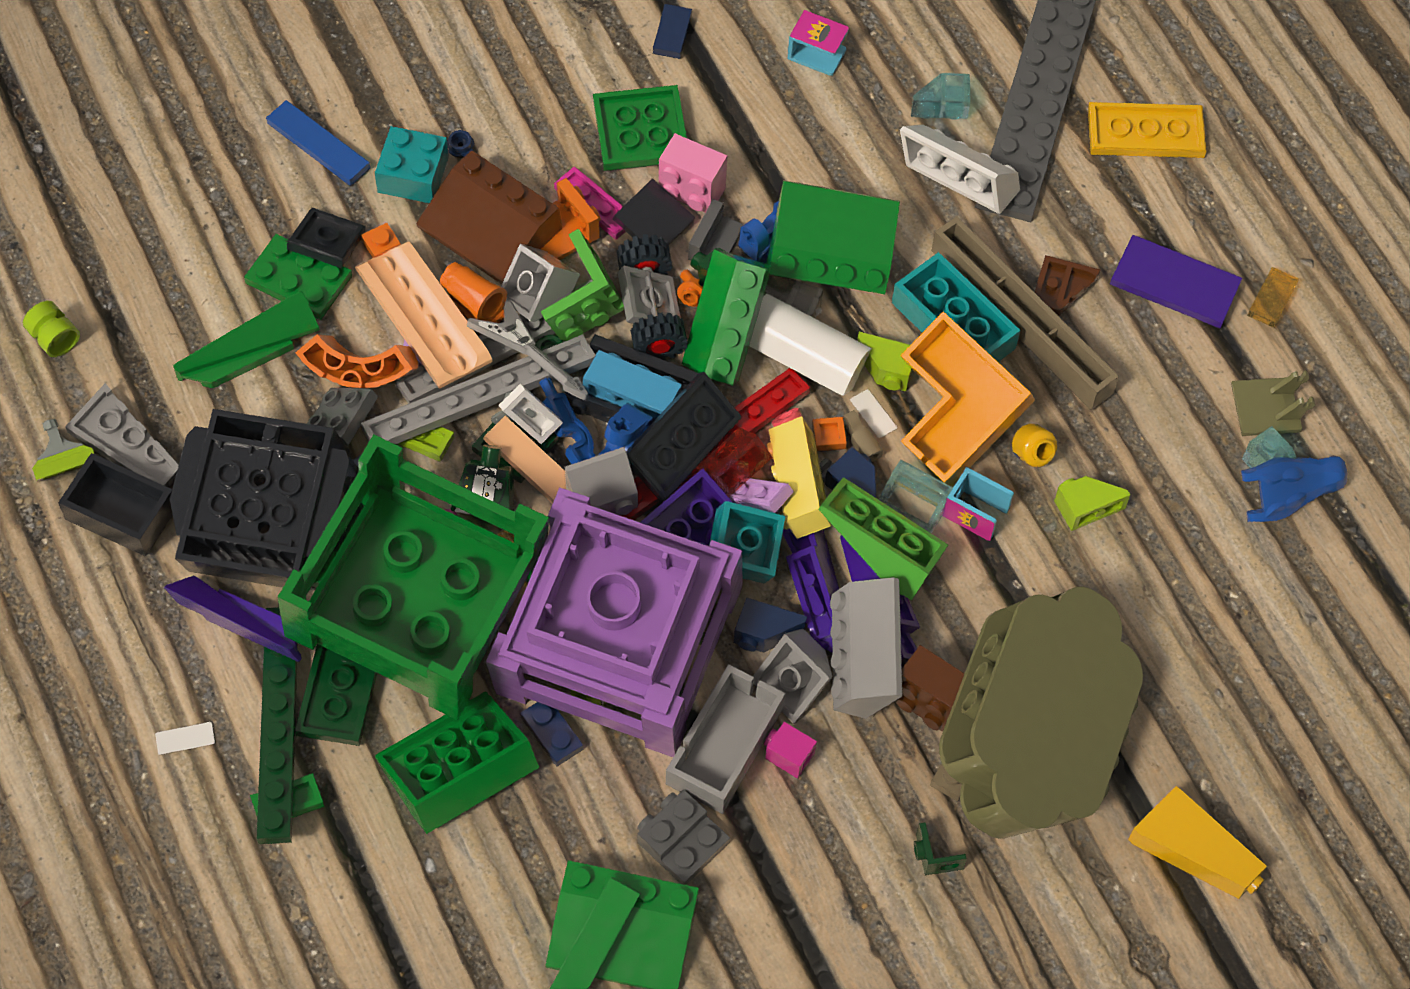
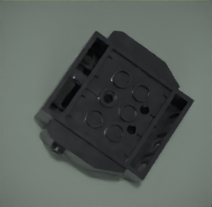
(217, 483)

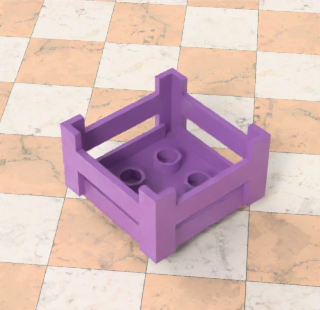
(618, 620)

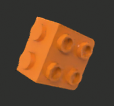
(574, 215)

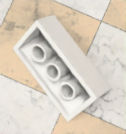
(959, 167)

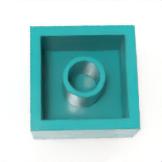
(411, 164)
(753, 532)

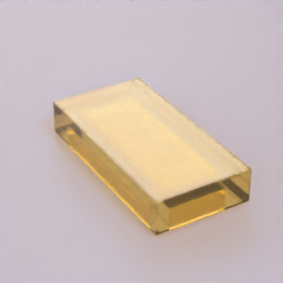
(1273, 297)

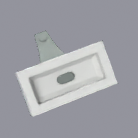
(528, 413)

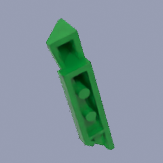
(250, 343)

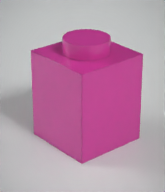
(789, 749)

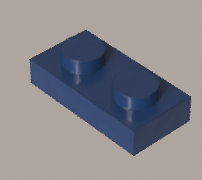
(552, 732)

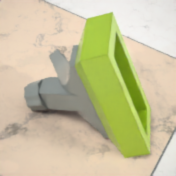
(60, 454)

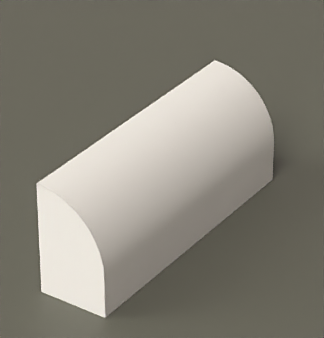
(808, 345)

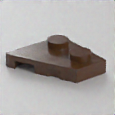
(1063, 282)

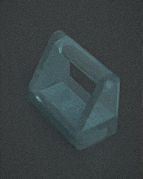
(920, 485)

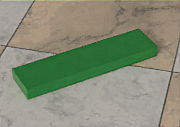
(597, 936)

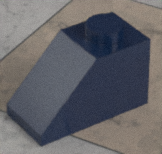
(854, 467)
(764, 625)

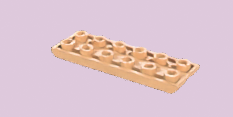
(424, 314)

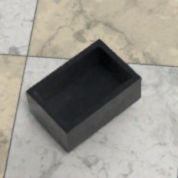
(117, 504)

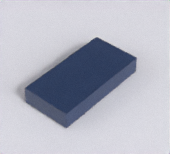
(672, 31)

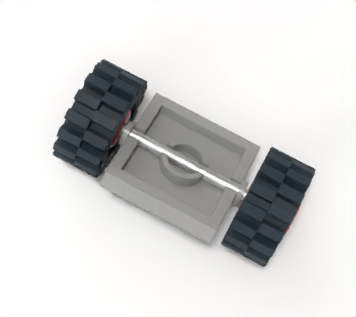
(650, 297)

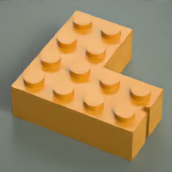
(976, 401)

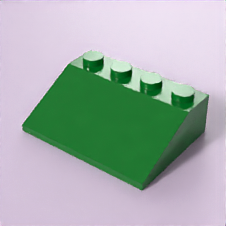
(833, 237)
(457, 762)
(652, 940)

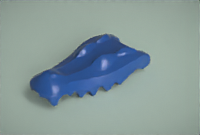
(1292, 483)

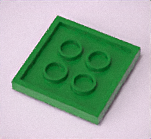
(637, 125)

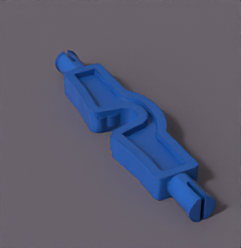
(571, 424)

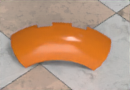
(340, 366)

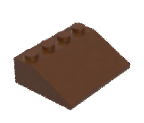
(488, 215)

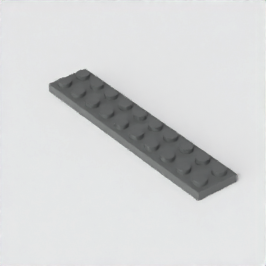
(1039, 97)

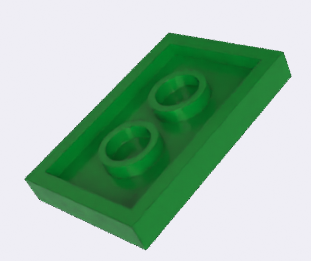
(287, 272)

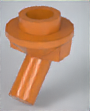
(690, 290)

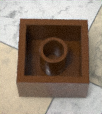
(929, 687)

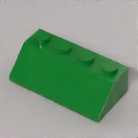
(726, 316)

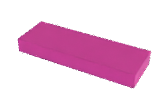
(596, 197)

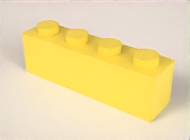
(798, 465)

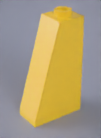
(1197, 844)

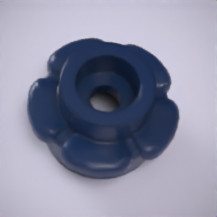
(460, 138)

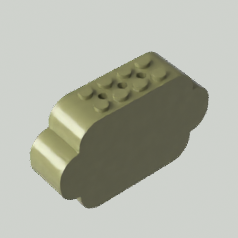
(1041, 713)

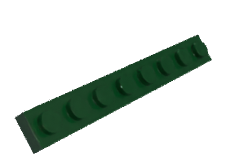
(277, 747)

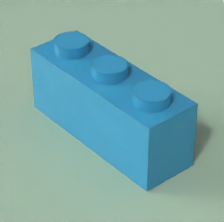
(623, 382)

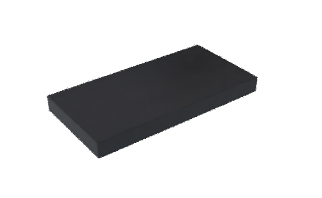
(682, 436)

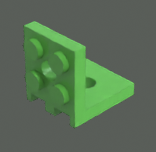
(590, 304)

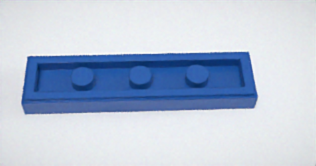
(318, 143)

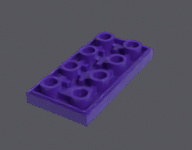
(1176, 281)

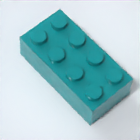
(941, 288)

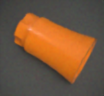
(473, 291)

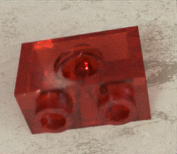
(736, 460)

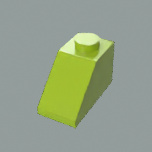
(885, 361)
(1088, 501)

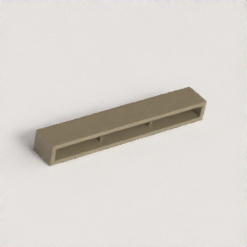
(1038, 324)

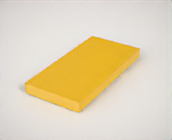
(1146, 130)

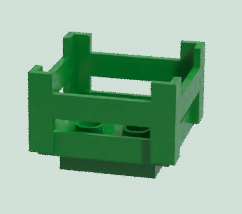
(412, 582)

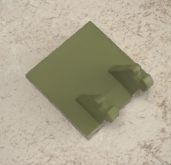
(1270, 403)

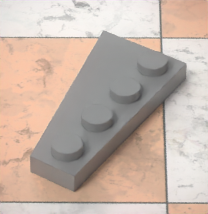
(119, 437)

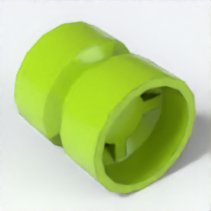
(51, 328)

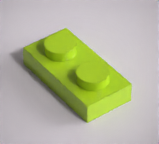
(431, 443)

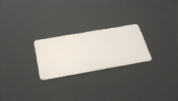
(873, 413)
(185, 738)

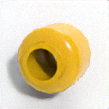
(1034, 445)

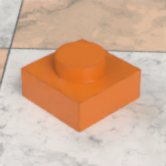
(380, 240)
(829, 433)

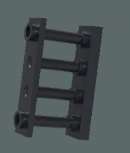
(603, 410)

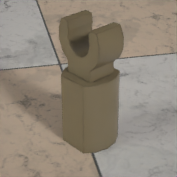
(862, 437)

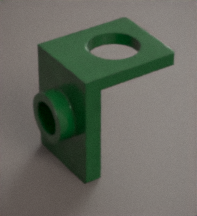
(923, 852)

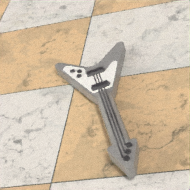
(516, 336)

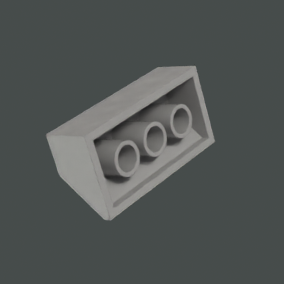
(866, 646)

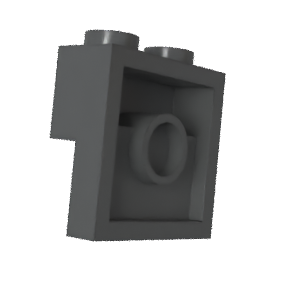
(681, 837)

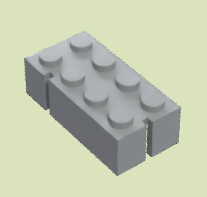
(725, 739)

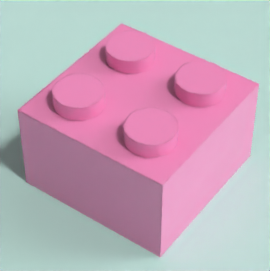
(692, 172)

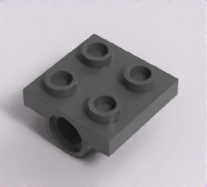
(344, 410)

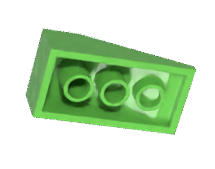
(883, 537)

